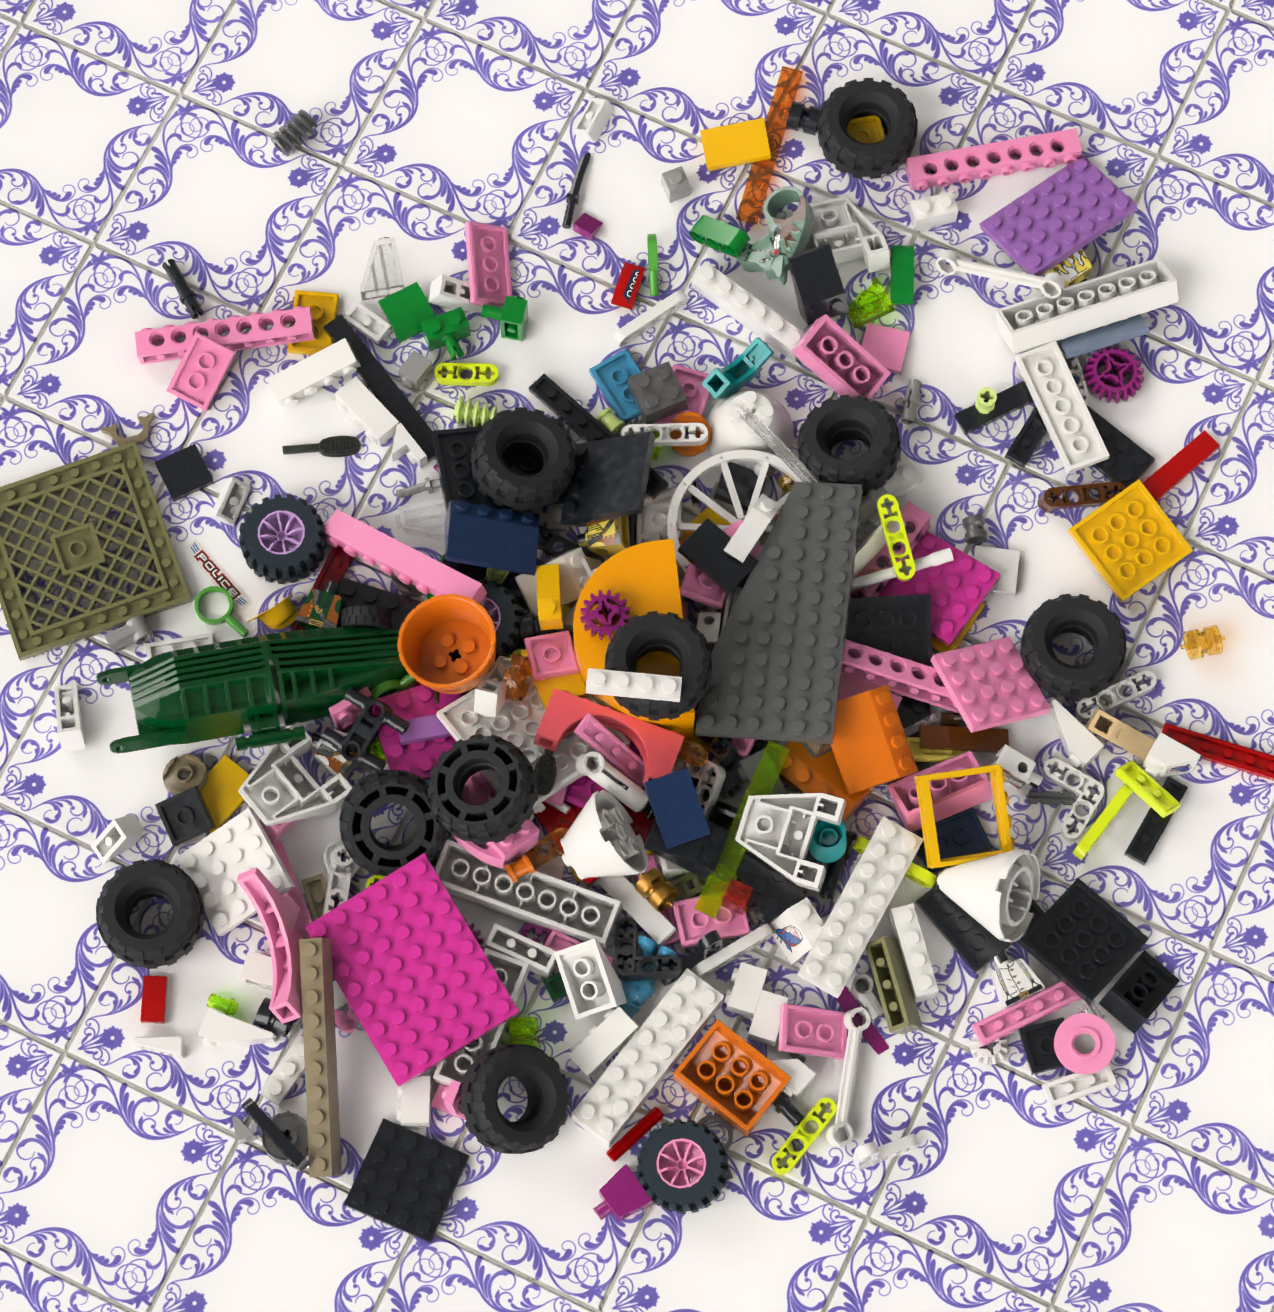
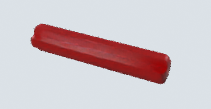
(635, 1134)

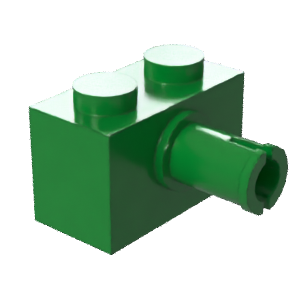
(512, 317)
(446, 330)

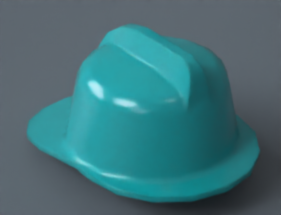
(828, 841)

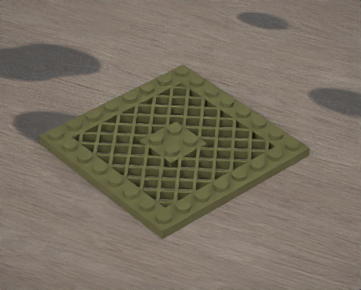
(81, 551)

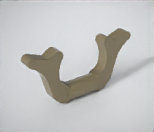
(140, 438)

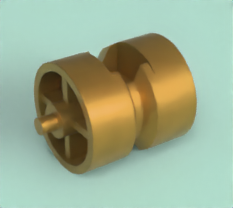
(653, 886)

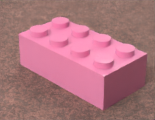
(840, 360)

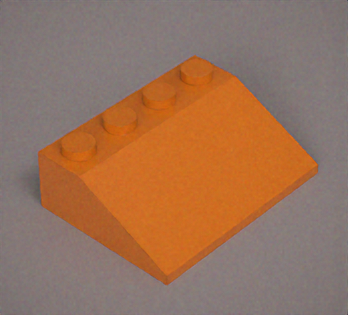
(871, 741)
(818, 776)
(731, 1078)

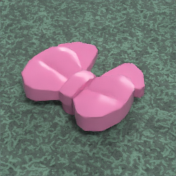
(347, 1020)

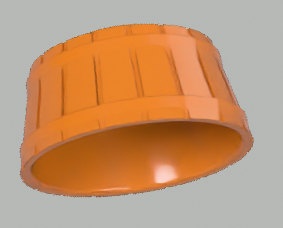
(442, 627)

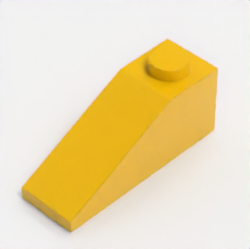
(549, 597)

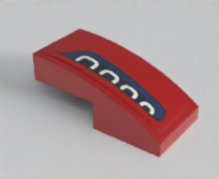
(628, 286)

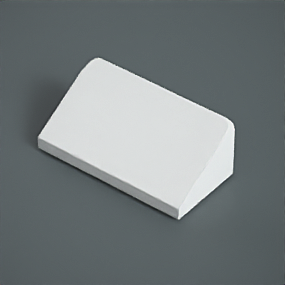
(593, 119)
(230, 501)

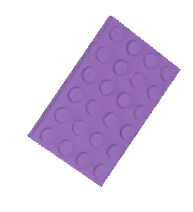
(1058, 217)

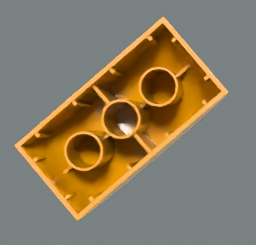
(649, 582)

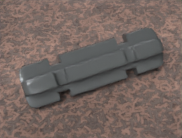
(1050, 797)

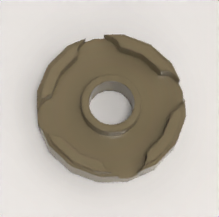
(182, 764)

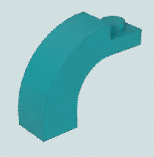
(740, 372)

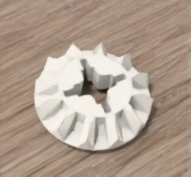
(984, 1056)

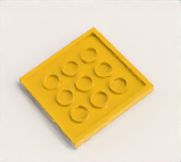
(1130, 540)

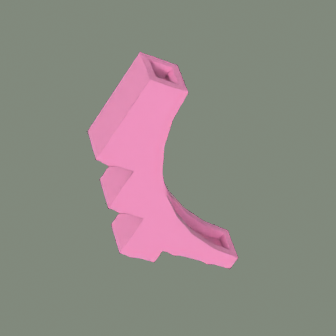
(278, 918)

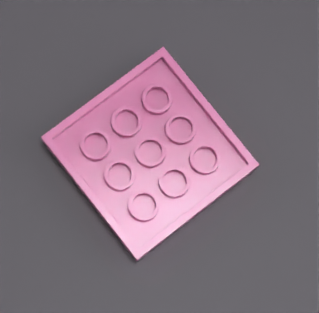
(990, 684)

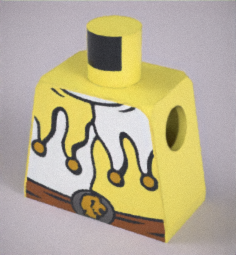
(1073, 269)

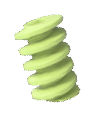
(475, 414)

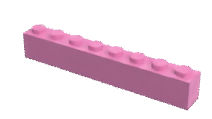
(399, 559)

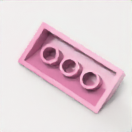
(947, 795)

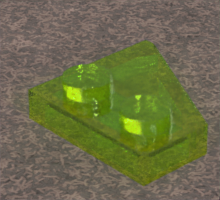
(869, 305)

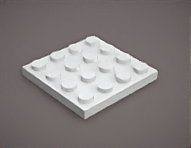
(221, 858)

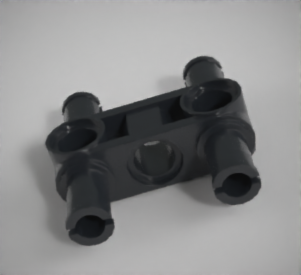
(365, 730)

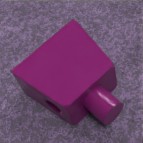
(622, 1196)

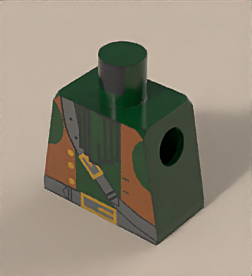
(322, 608)

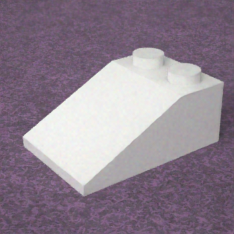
(572, 579)
(589, 979)

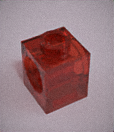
(737, 896)

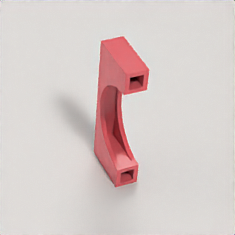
(565, 712)

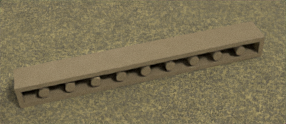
(320, 1057)

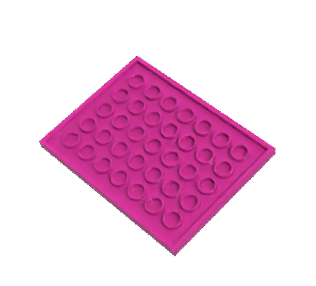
(413, 970)

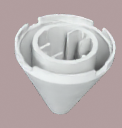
(996, 891)

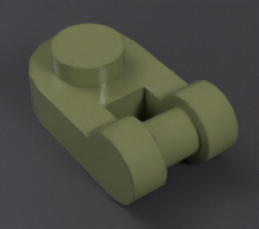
(684, 892)

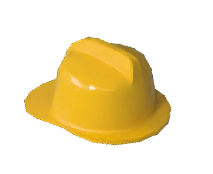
(279, 615)

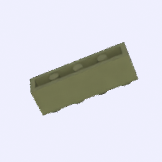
(893, 985)

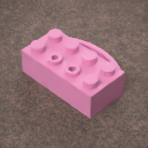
(478, 792)

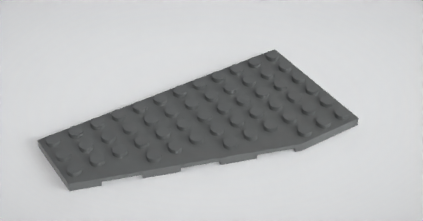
(787, 631)

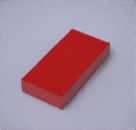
(154, 999)

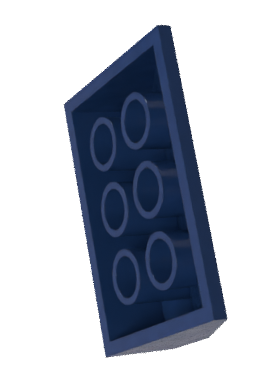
(491, 537)

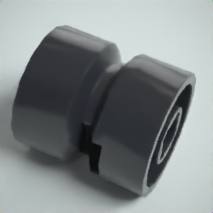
(796, 118)
(530, 626)
(266, 1019)

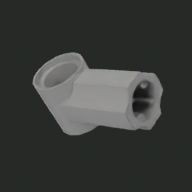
(134, 632)
(868, 999)

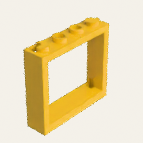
(1000, 799)

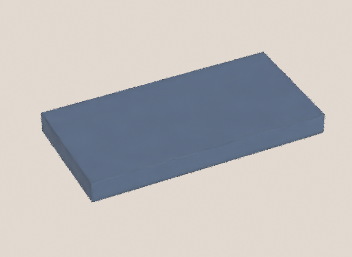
(1103, 336)

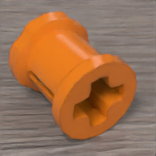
(519, 868)

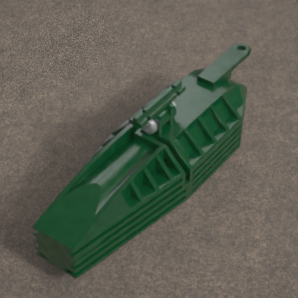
(252, 685)

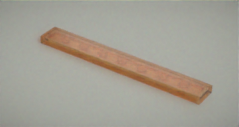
(775, 123)

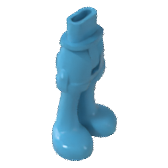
(639, 991)

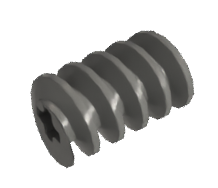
(293, 132)

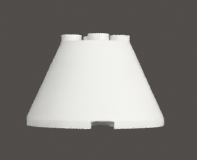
(733, 433)
(603, 840)

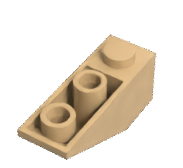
(1120, 733)

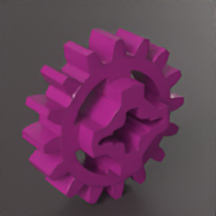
(595, 617)

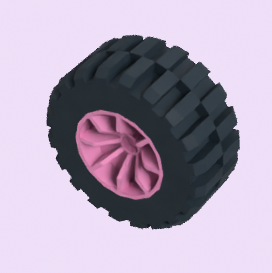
(683, 1166)

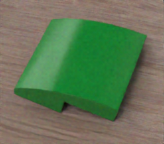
(406, 310)

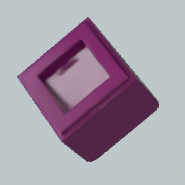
(587, 226)

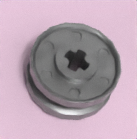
(288, 1124)

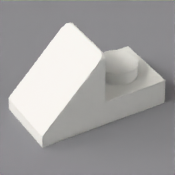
(407, 445)

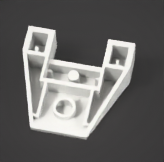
(848, 234)
(285, 792)
(781, 831)

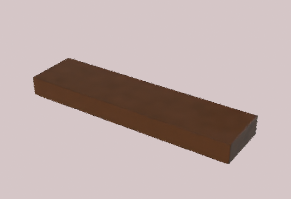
(961, 738)

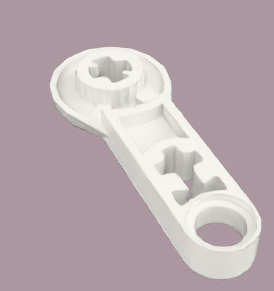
(339, 874)

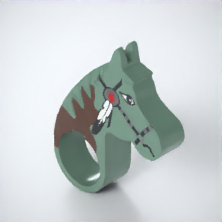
(786, 236)

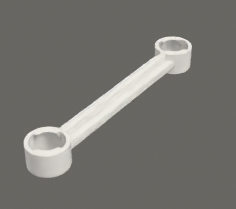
(1000, 273)
(848, 1077)

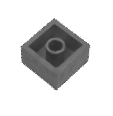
(657, 393)

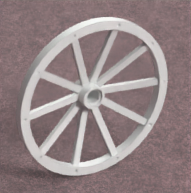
(722, 460)

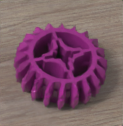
(1101, 382)

